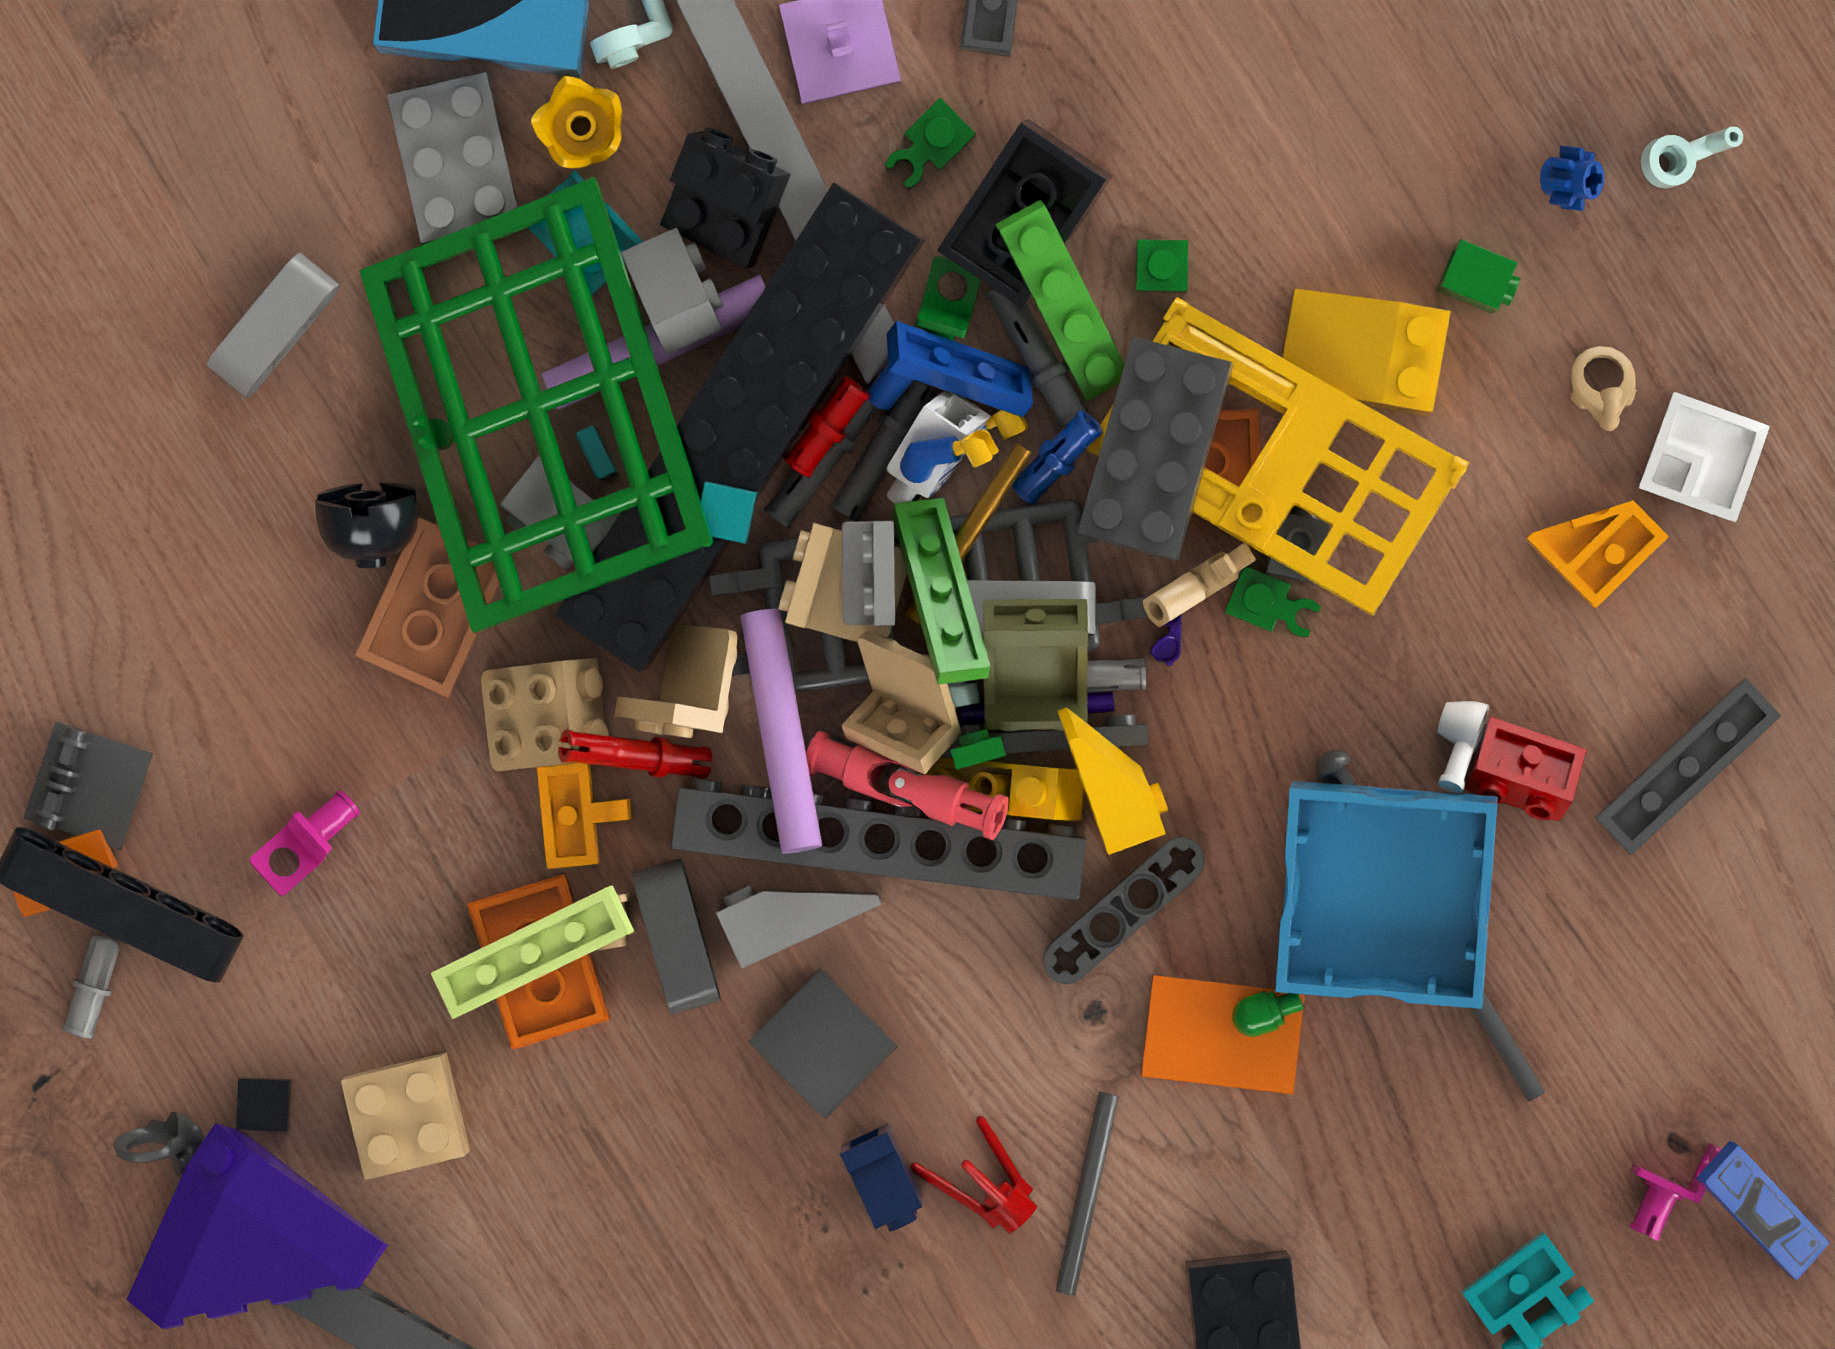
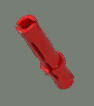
(653, 756)

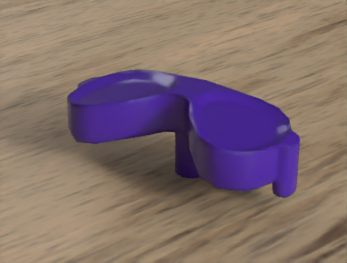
(1169, 646)

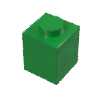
(1479, 277)

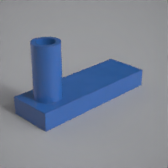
(951, 367)

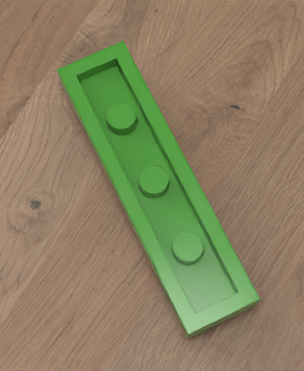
(1062, 299)
(940, 591)

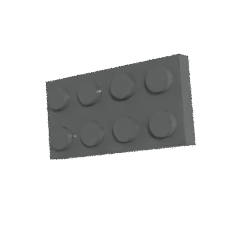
(1155, 449)

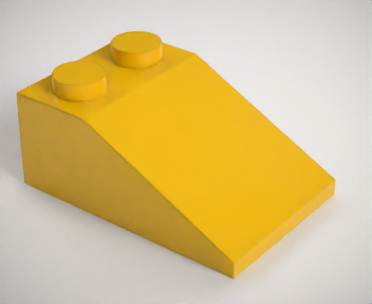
(1369, 347)

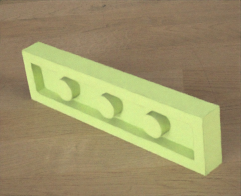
(532, 952)

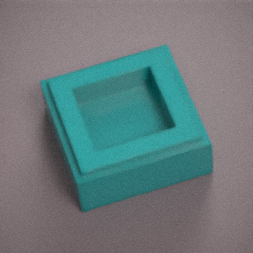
(596, 453)
(728, 511)

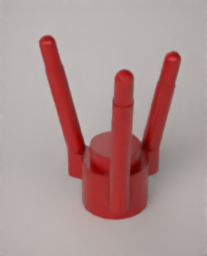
(1006, 1203)

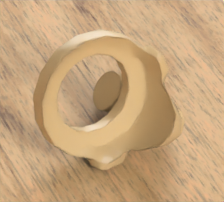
(1610, 402)

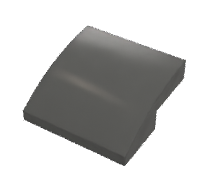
(823, 1044)

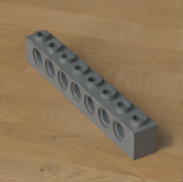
(1057, 878)

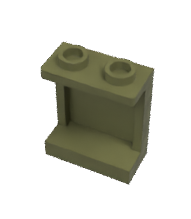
(1035, 662)

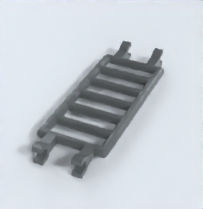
(1018, 518)

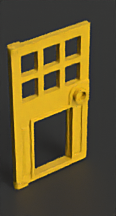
(1298, 445)

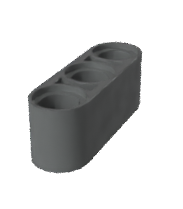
(676, 936)

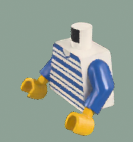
(940, 439)

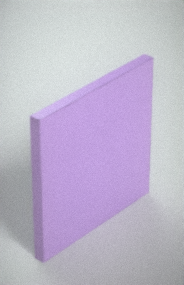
(839, 47)

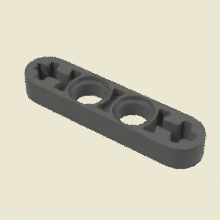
(1128, 916)

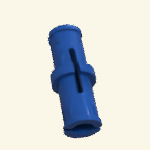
(1057, 457)

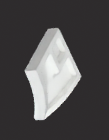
(1704, 457)

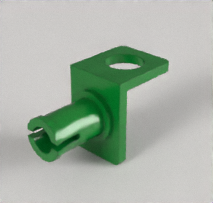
(940, 314)

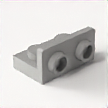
(868, 573)

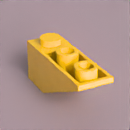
(1030, 789)

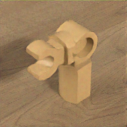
(1196, 585)

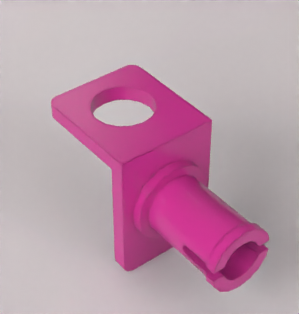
(307, 839)
(1663, 1194)

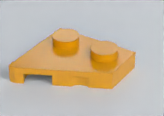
(1599, 548)

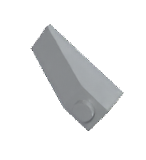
(780, 918)

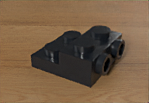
(724, 196)

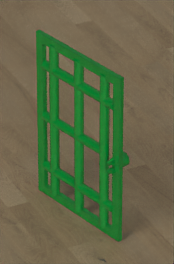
(436, 435)

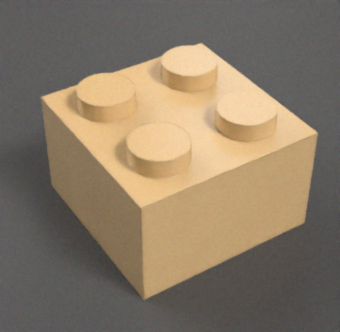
(405, 1116)

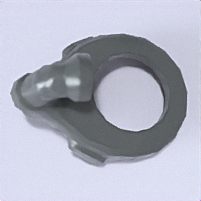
(175, 1134)

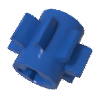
(1572, 178)

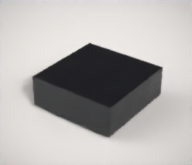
(263, 1104)

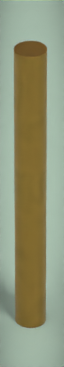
(985, 507)

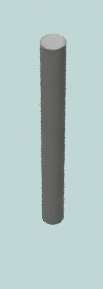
(1087, 1193)

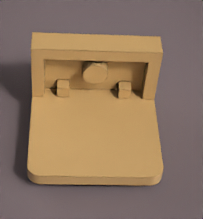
(818, 593)
(692, 685)
(534, 705)
(907, 711)

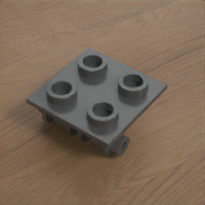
(87, 784)

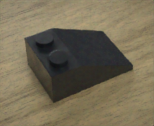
(1026, 171)

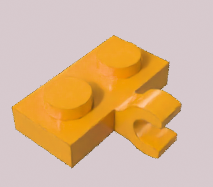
(572, 815)

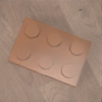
(421, 619)

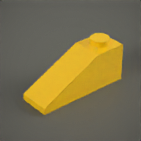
(1115, 786)

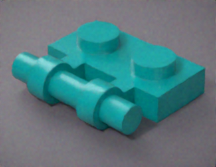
(1520, 1283)

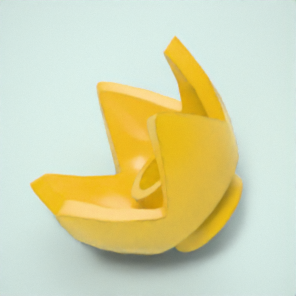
(572, 100)

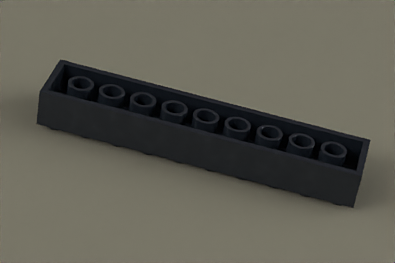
(753, 409)

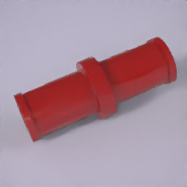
(827, 426)

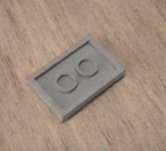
(452, 154)

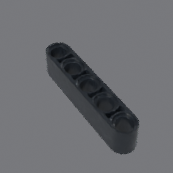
(118, 905)

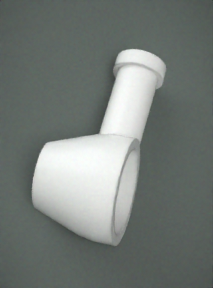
(1463, 726)

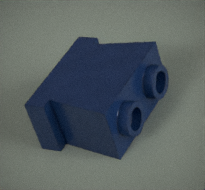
(882, 1178)

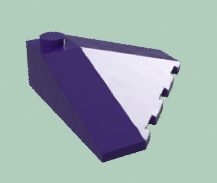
(246, 1235)

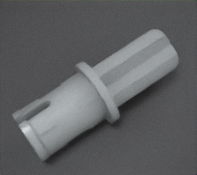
(91, 986)

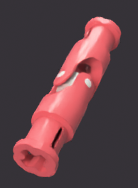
(938, 796)

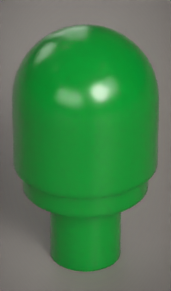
(1264, 1012)

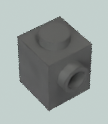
(1303, 531)

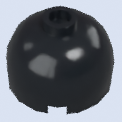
(367, 522)

